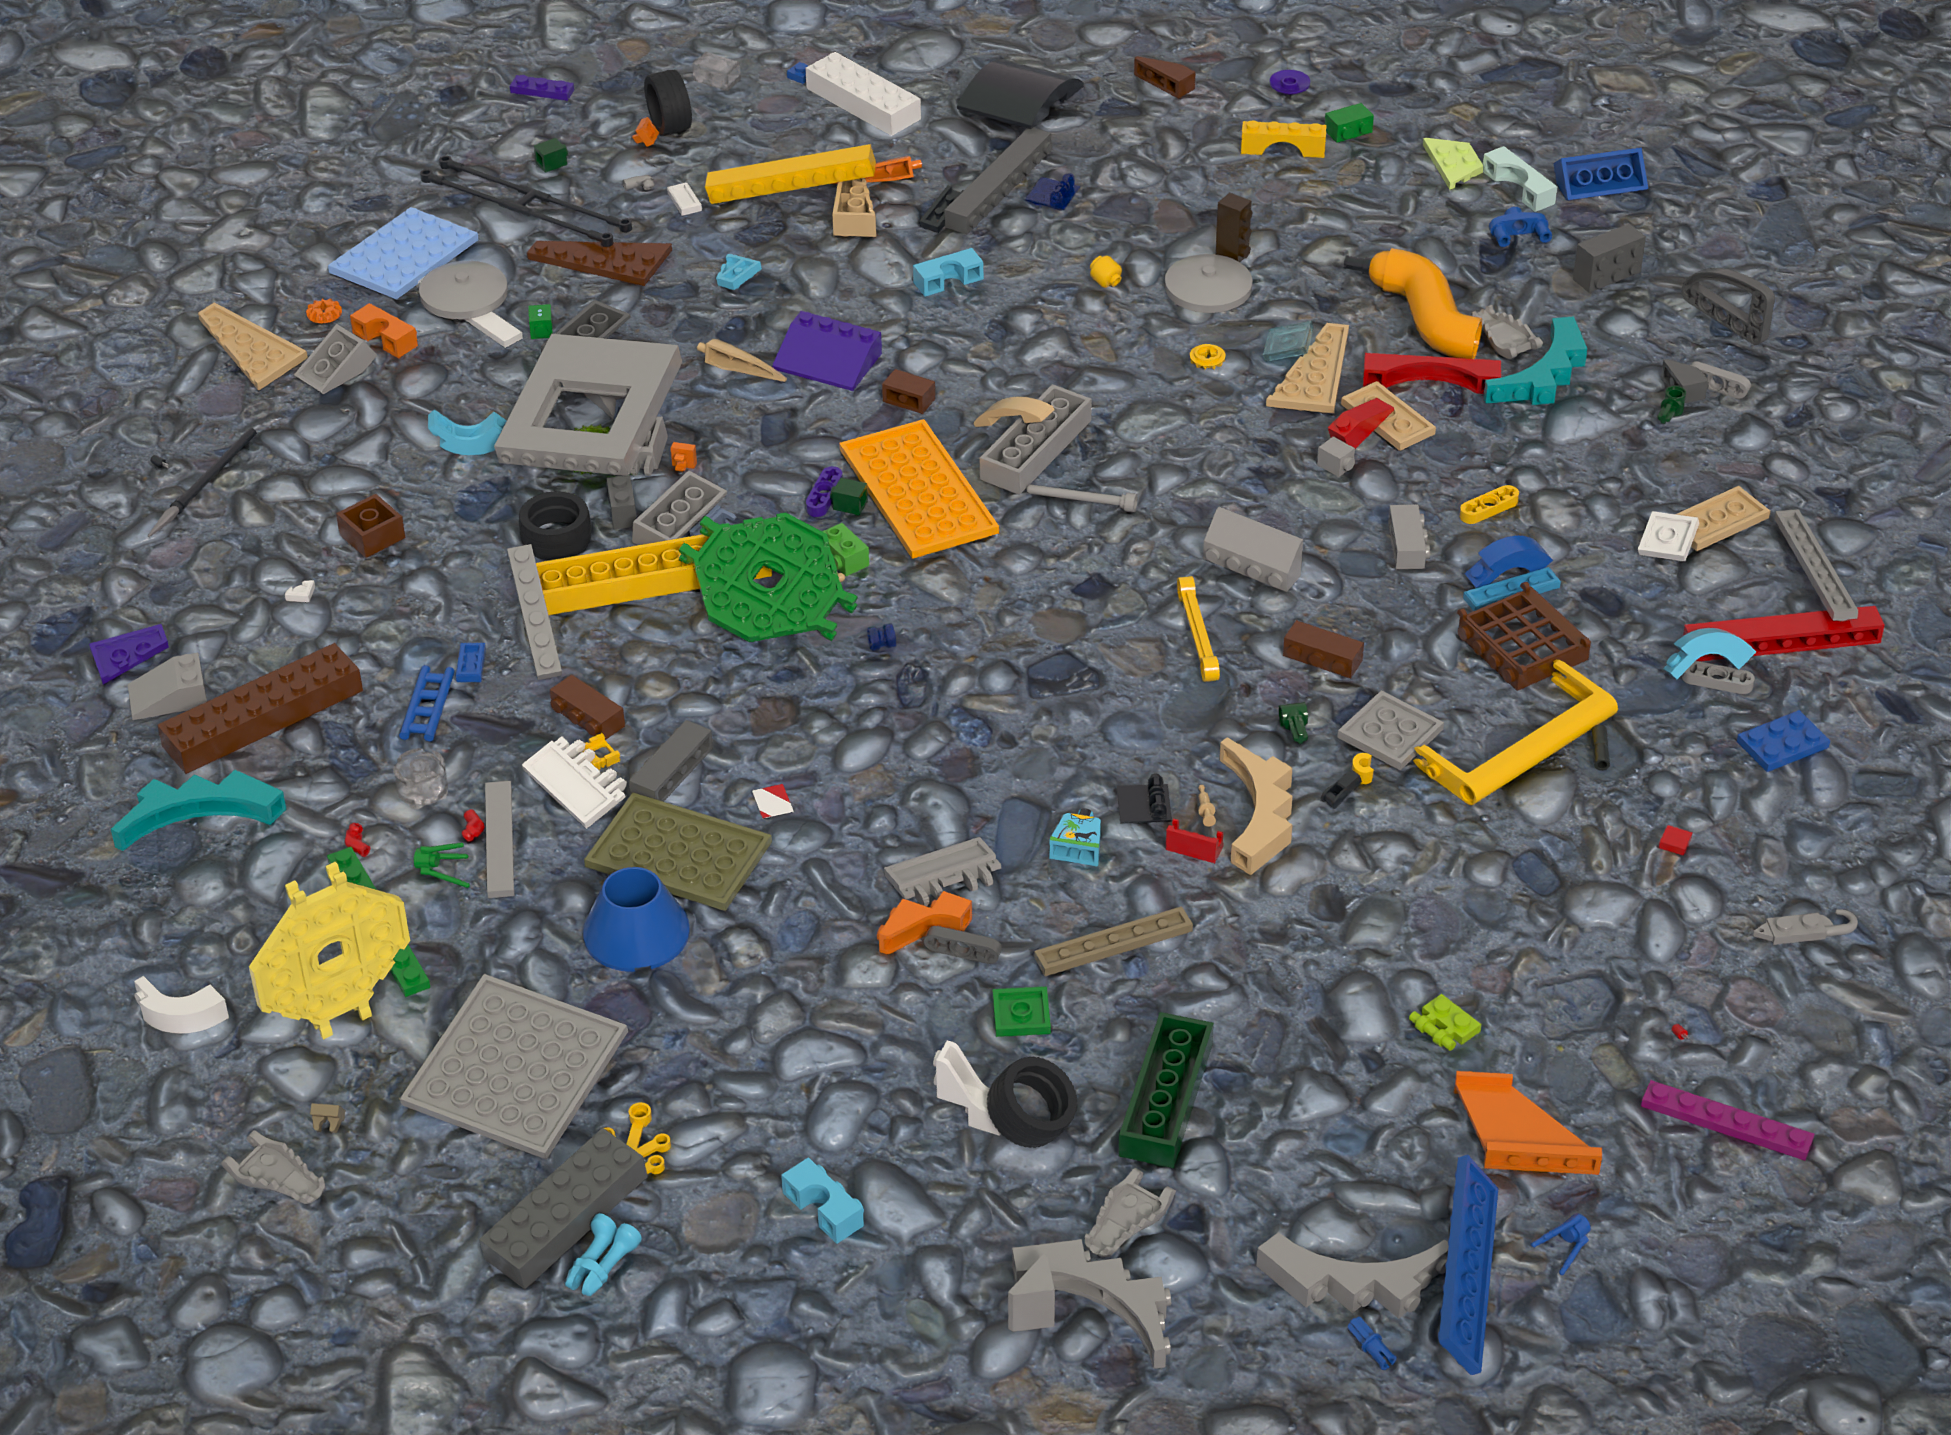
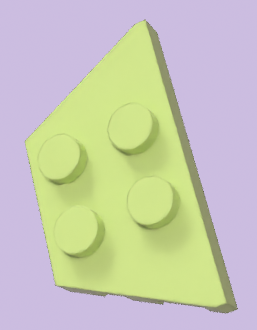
(1453, 160)

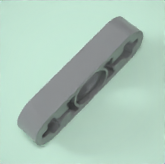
(1726, 376)
(1741, 682)

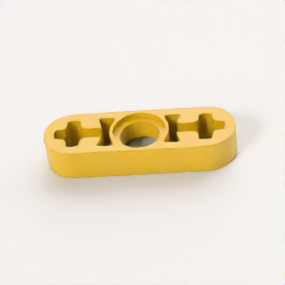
(1502, 498)

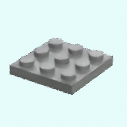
(1390, 730)

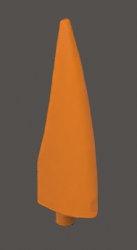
(894, 169)

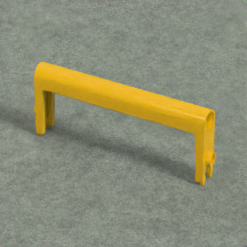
(1593, 708)

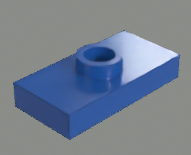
(470, 662)

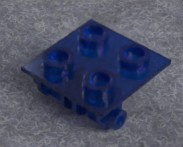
(1053, 192)

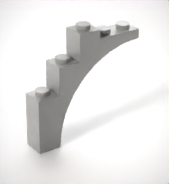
(1352, 1284)
(1138, 1302)

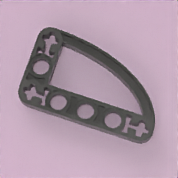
(1762, 300)

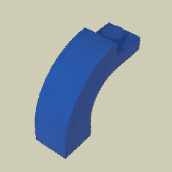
(1505, 555)

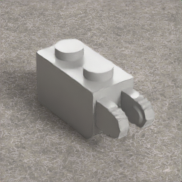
(652, 449)

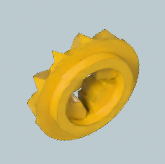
(1200, 352)

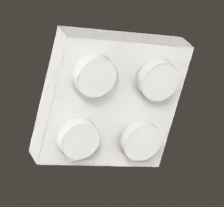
(1668, 536)

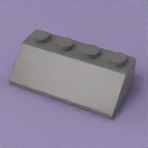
(677, 510)
(1253, 549)

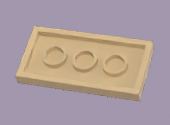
(1402, 426)
(1725, 516)

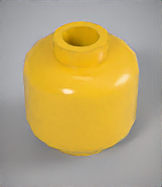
(1105, 271)

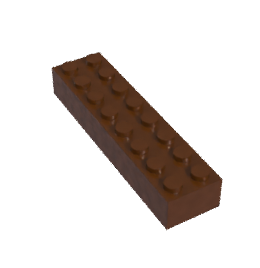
(260, 708)

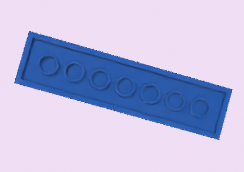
(1468, 1265)

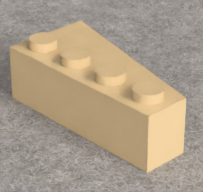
(853, 210)

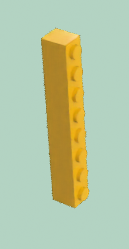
(790, 174)

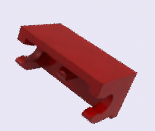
(1193, 844)

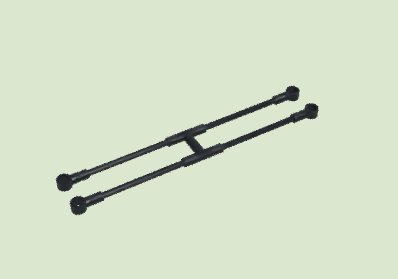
(606, 239)

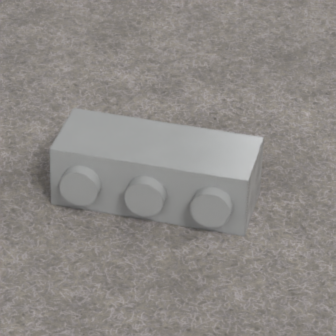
(1408, 537)

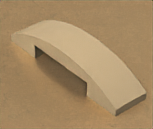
(1029, 408)

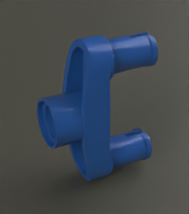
(1518, 222)

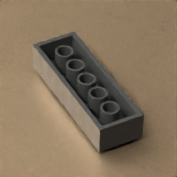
(563, 1208)

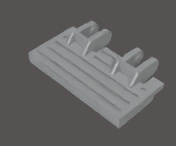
(947, 866)

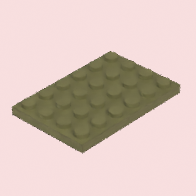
(686, 849)

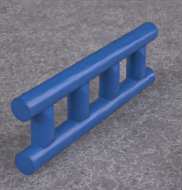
(433, 712)

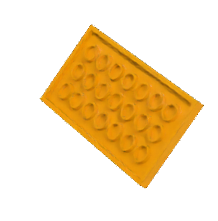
(919, 488)

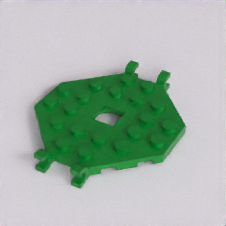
(787, 546)

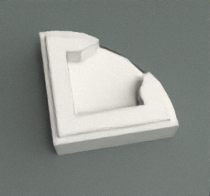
(301, 593)

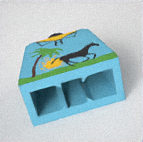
(1077, 838)

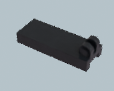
(935, 216)

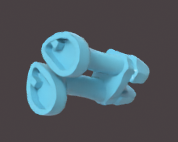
(605, 1232)

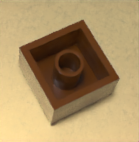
(370, 525)

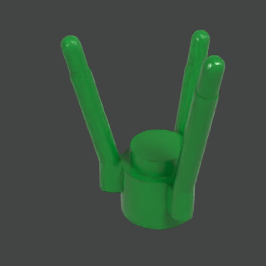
(427, 858)

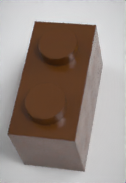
(908, 391)

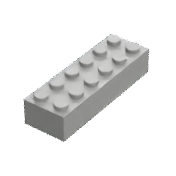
(1030, 447)

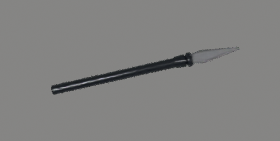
(181, 503)

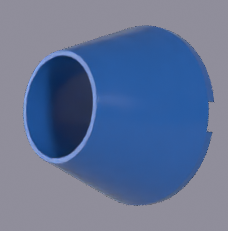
(635, 922)

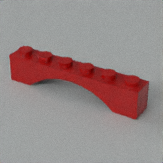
(1396, 369)

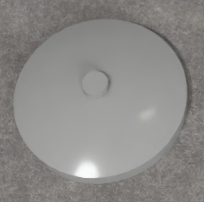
(1208, 283)
(463, 289)

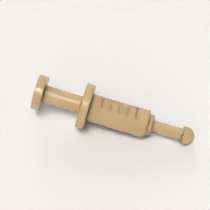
(1206, 808)

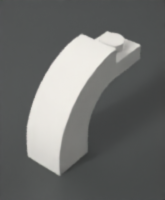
(180, 1014)

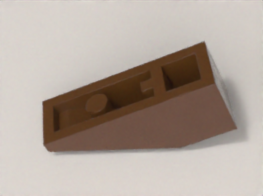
(1165, 75)

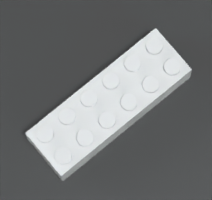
(863, 93)

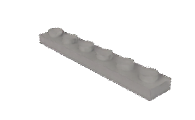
(534, 612)

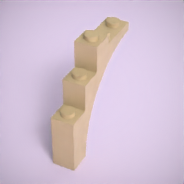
(1267, 784)

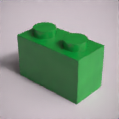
(1349, 122)

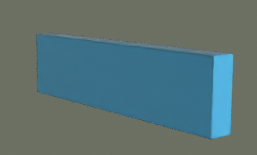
(1540, 580)

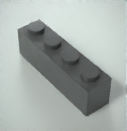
(672, 762)

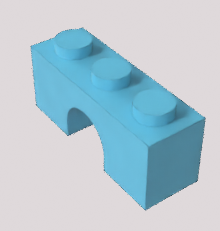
(962, 265)
(810, 1184)

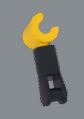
(1360, 774)

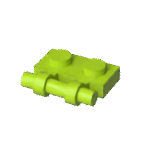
(1451, 1020)

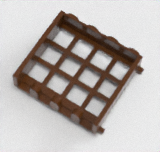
(1473, 628)

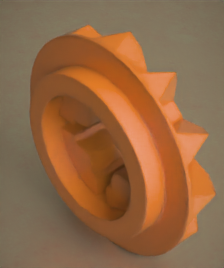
(332, 311)

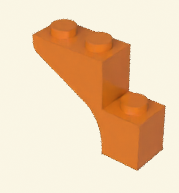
(912, 921)

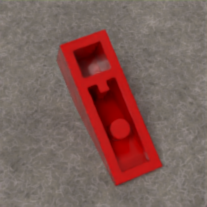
(1359, 422)

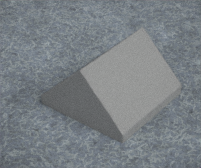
(1032, 1299)

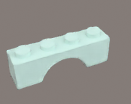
(1506, 166)

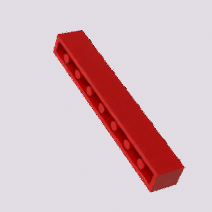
(1799, 631)

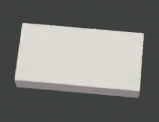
(684, 199)

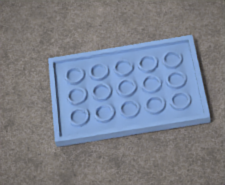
(403, 252)

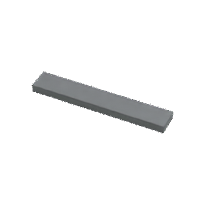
(499, 839)

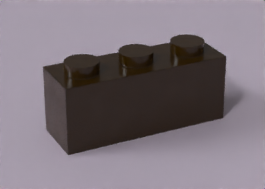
(1233, 227)

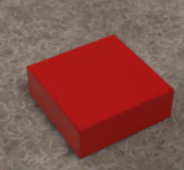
(1675, 840)

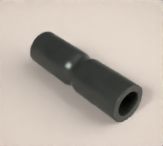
(1600, 746)

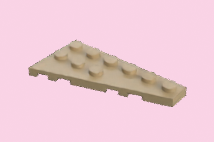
(253, 348)
(1316, 376)

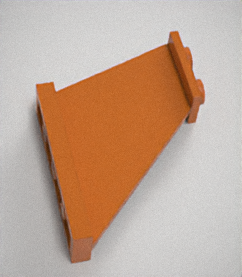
(1519, 1132)

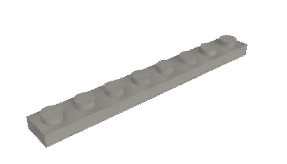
(1816, 565)

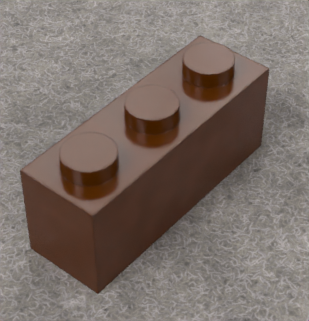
(1323, 649)
(587, 707)

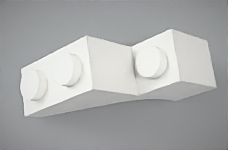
(960, 1085)

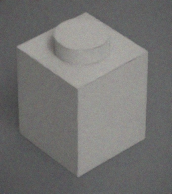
(1336, 456)

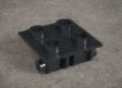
(1144, 802)

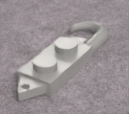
(1804, 927)

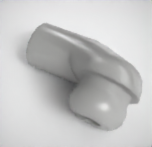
(637, 181)

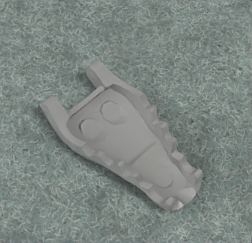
(1505, 334)
(275, 1169)
(1125, 1213)

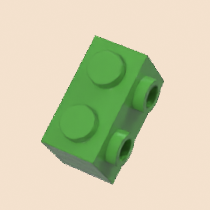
(847, 549)

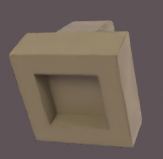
(333, 1113)

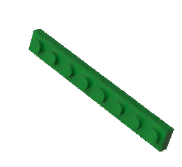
(406, 969)

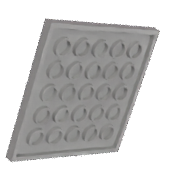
(514, 1066)

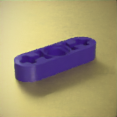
(812, 507)

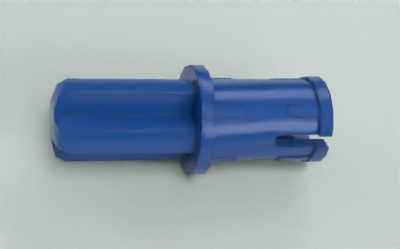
(1371, 1342)

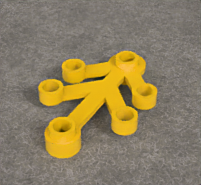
(640, 1117)

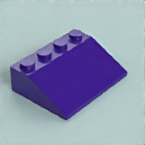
(828, 350)

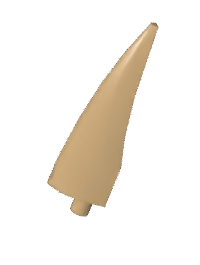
(734, 359)

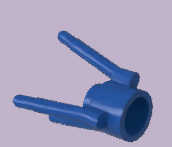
(1571, 1230)

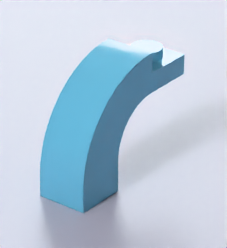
(466, 439)
(1706, 642)

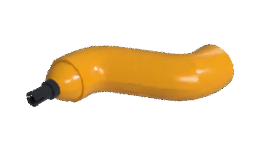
(1427, 298)

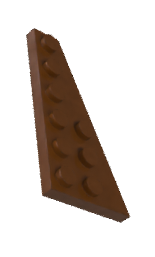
(621, 261)

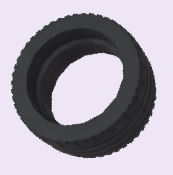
(668, 102)
(555, 507)
(1013, 1120)

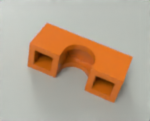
(396, 335)

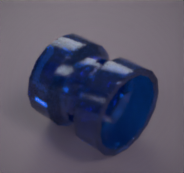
(881, 637)

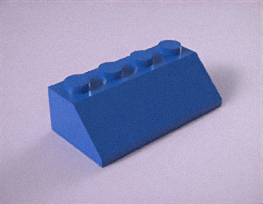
(1601, 174)

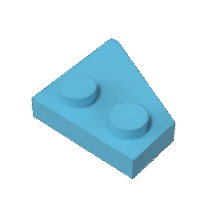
(737, 271)

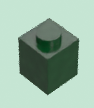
(550, 155)
(849, 496)

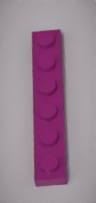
(1728, 1120)

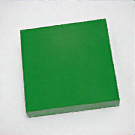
(1021, 1011)

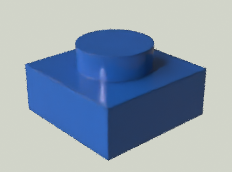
(798, 73)

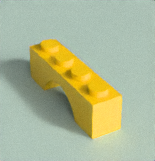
(1260, 135)

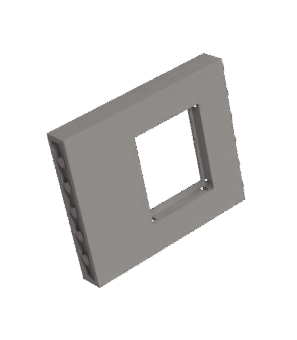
(593, 368)

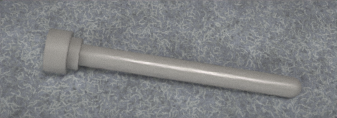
(1127, 502)

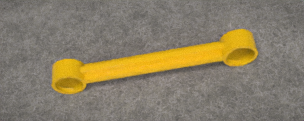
(1208, 663)

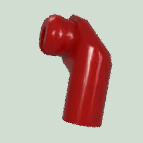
(474, 825)

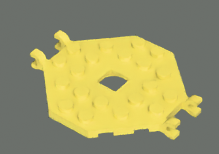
(287, 966)

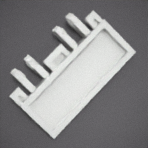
(571, 780)

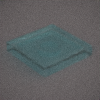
(1288, 341)

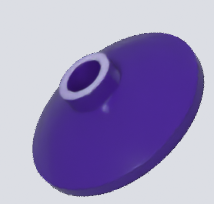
(1290, 81)

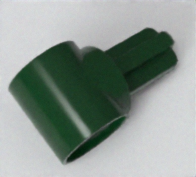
(1672, 403)
(1294, 718)

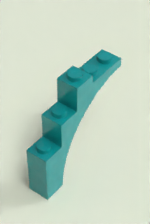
(1553, 370)
(198, 797)

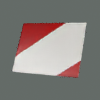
(772, 801)

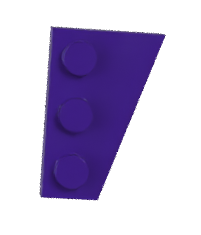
(126, 651)

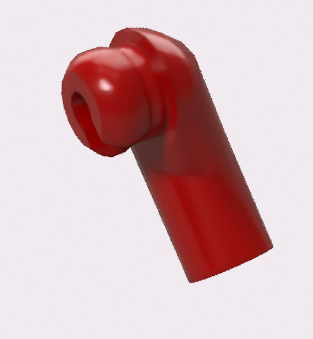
(353, 839)

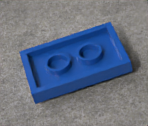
(1783, 741)

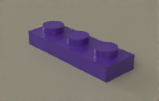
(542, 87)

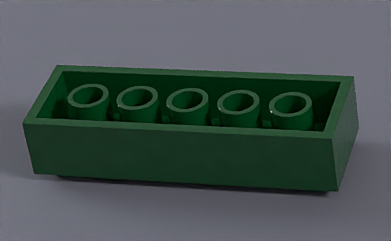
(1166, 1090)

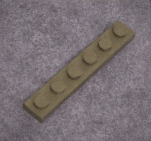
(1113, 941)

